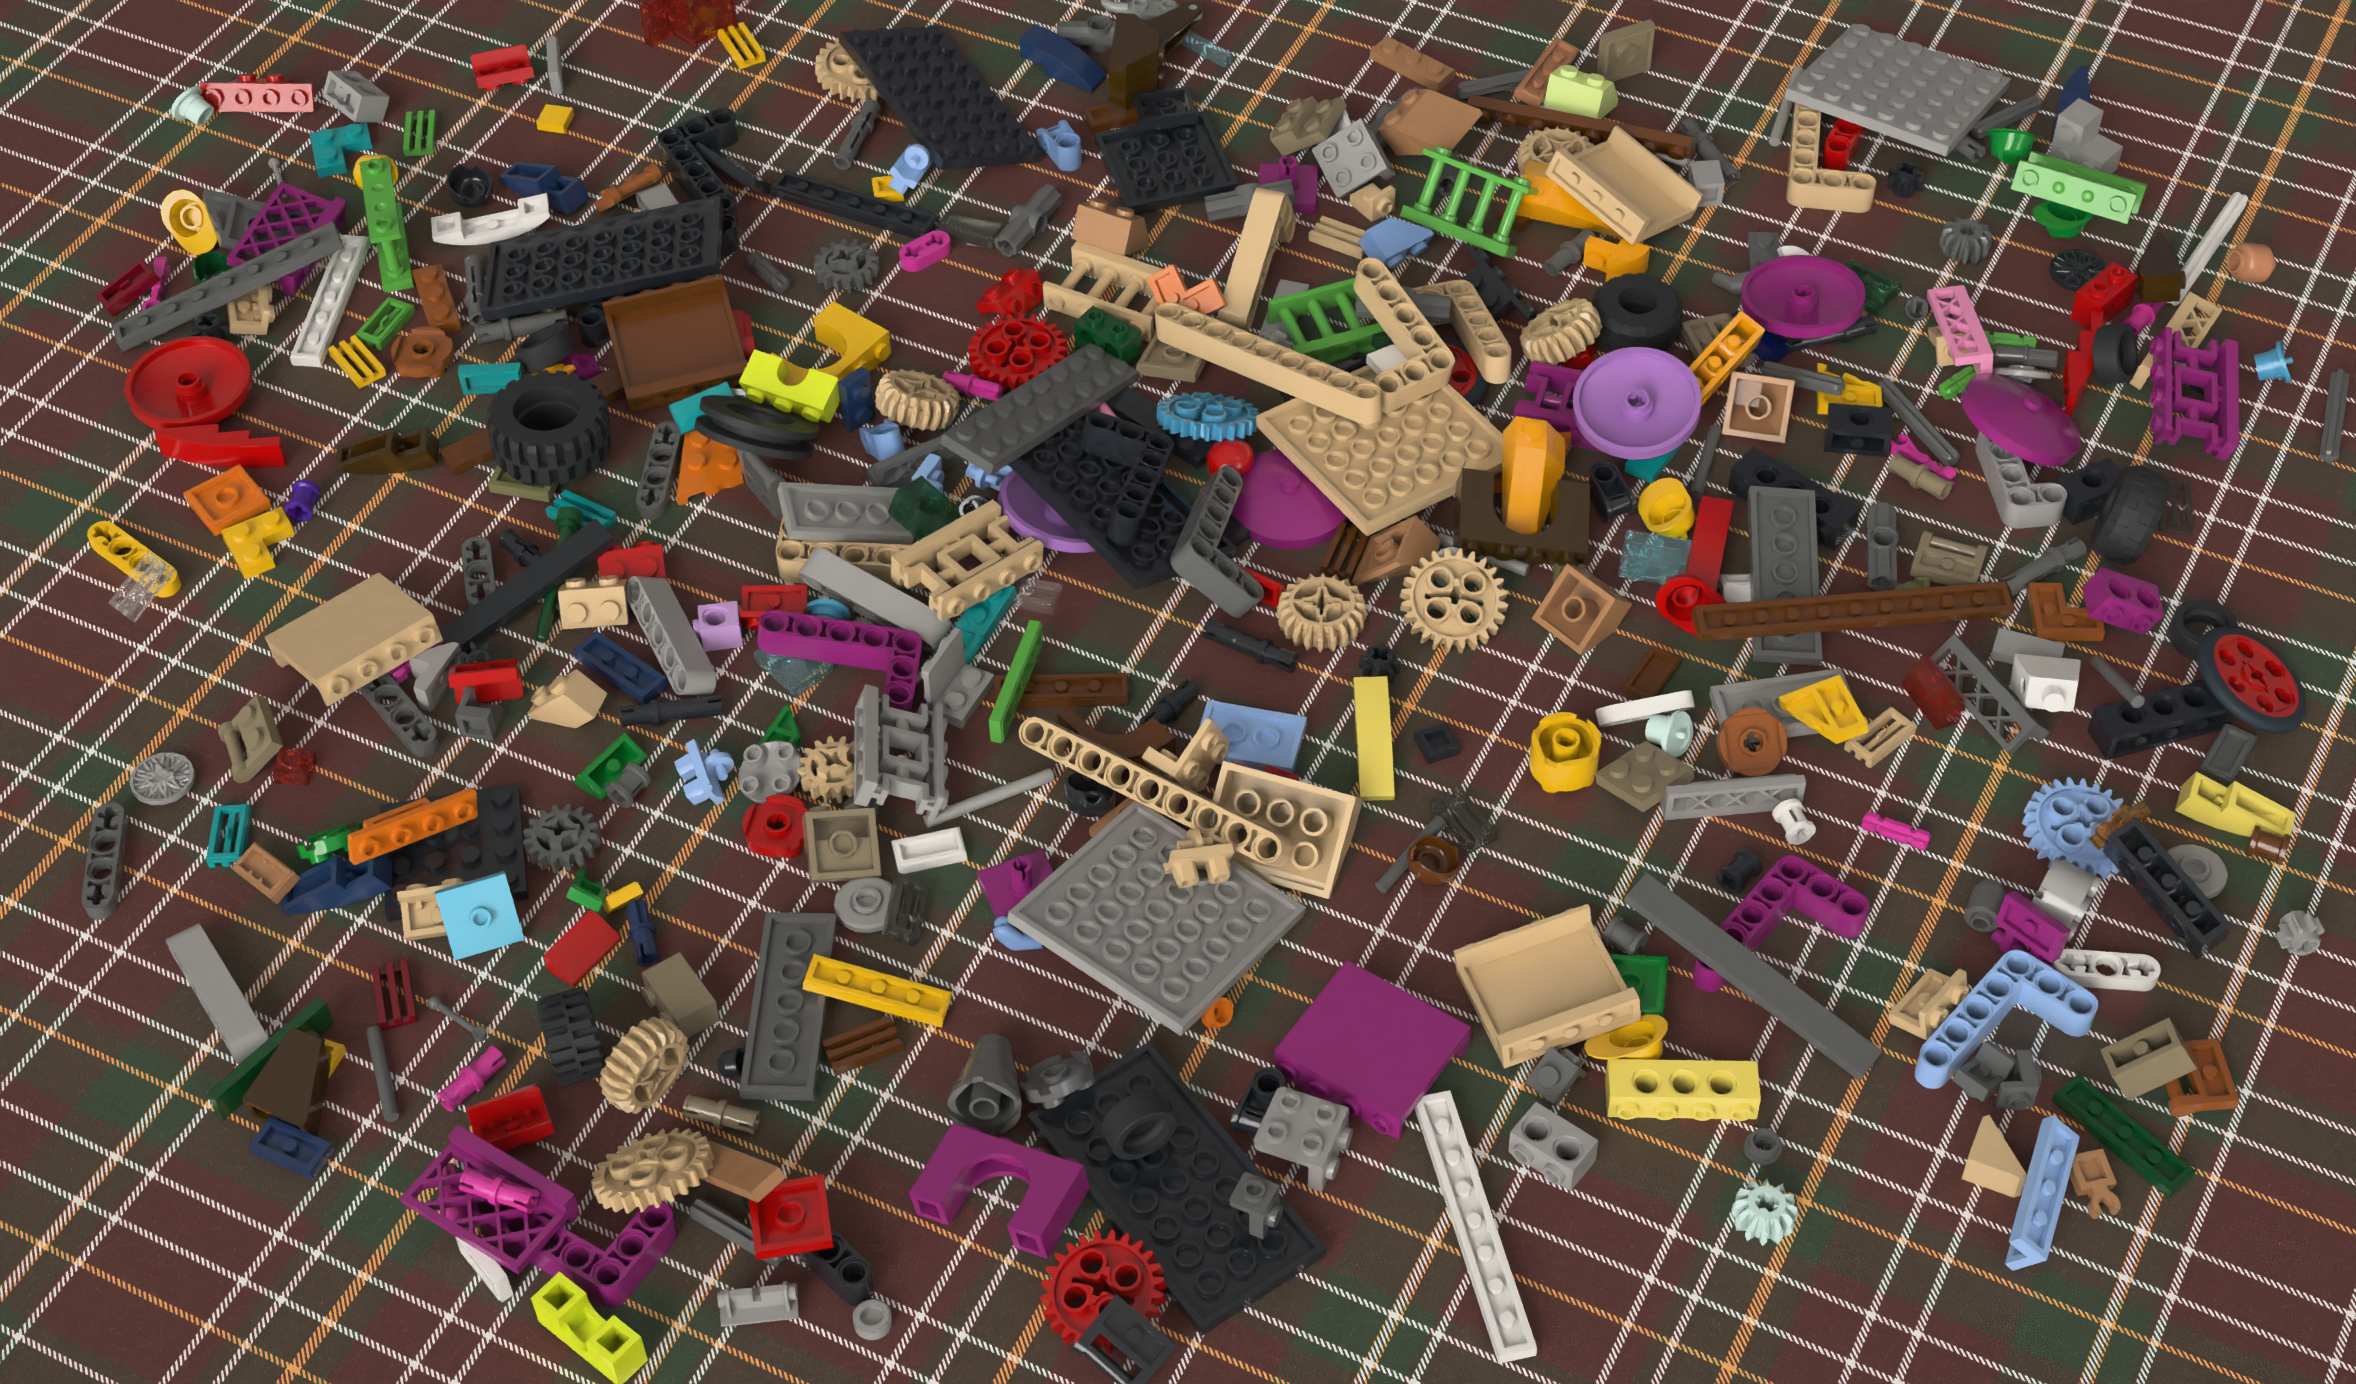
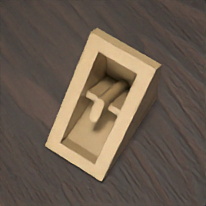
(1993, 1162)

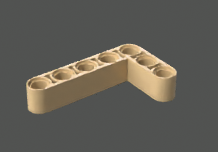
(1822, 187)
(1267, 222)
(1475, 328)
(1427, 356)
(869, 557)

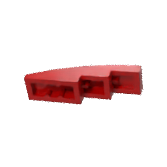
(2079, 364)
(223, 449)
(1710, 539)

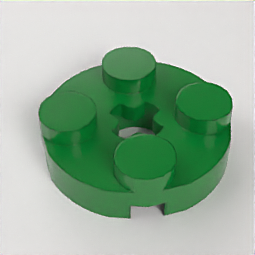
(327, 841)

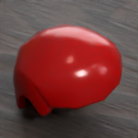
(1230, 453)

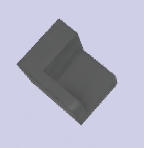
(477, 719)

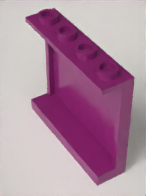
(1370, 1048)

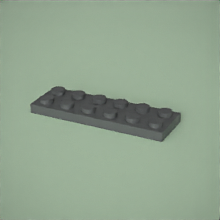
(1784, 565)
(784, 1017)

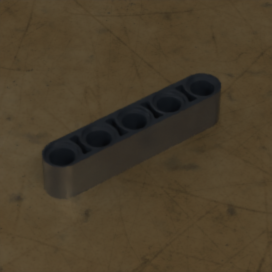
(839, 1270)

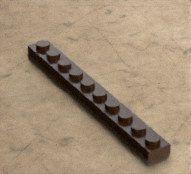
(1851, 611)

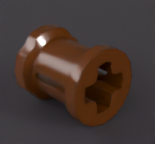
(2268, 845)

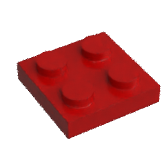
(792, 1219)

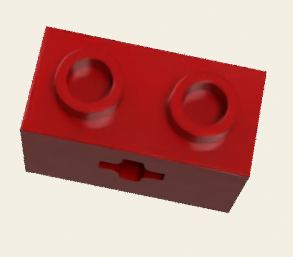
(2107, 292)

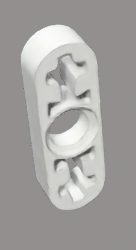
(1644, 708)
(2118, 961)

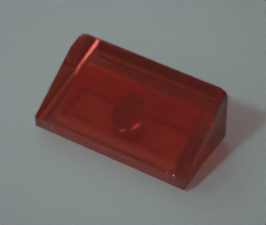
(1933, 693)

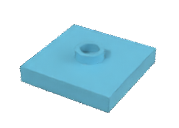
(479, 915)

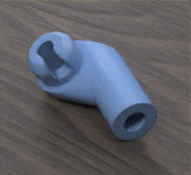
(1012, 938)

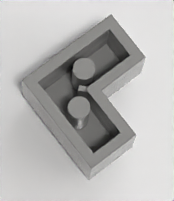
(2078, 138)

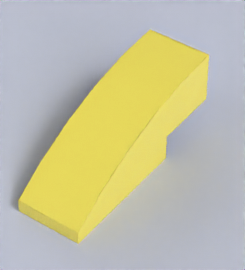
(2232, 807)

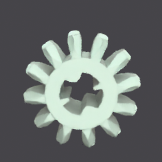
(1764, 1212)

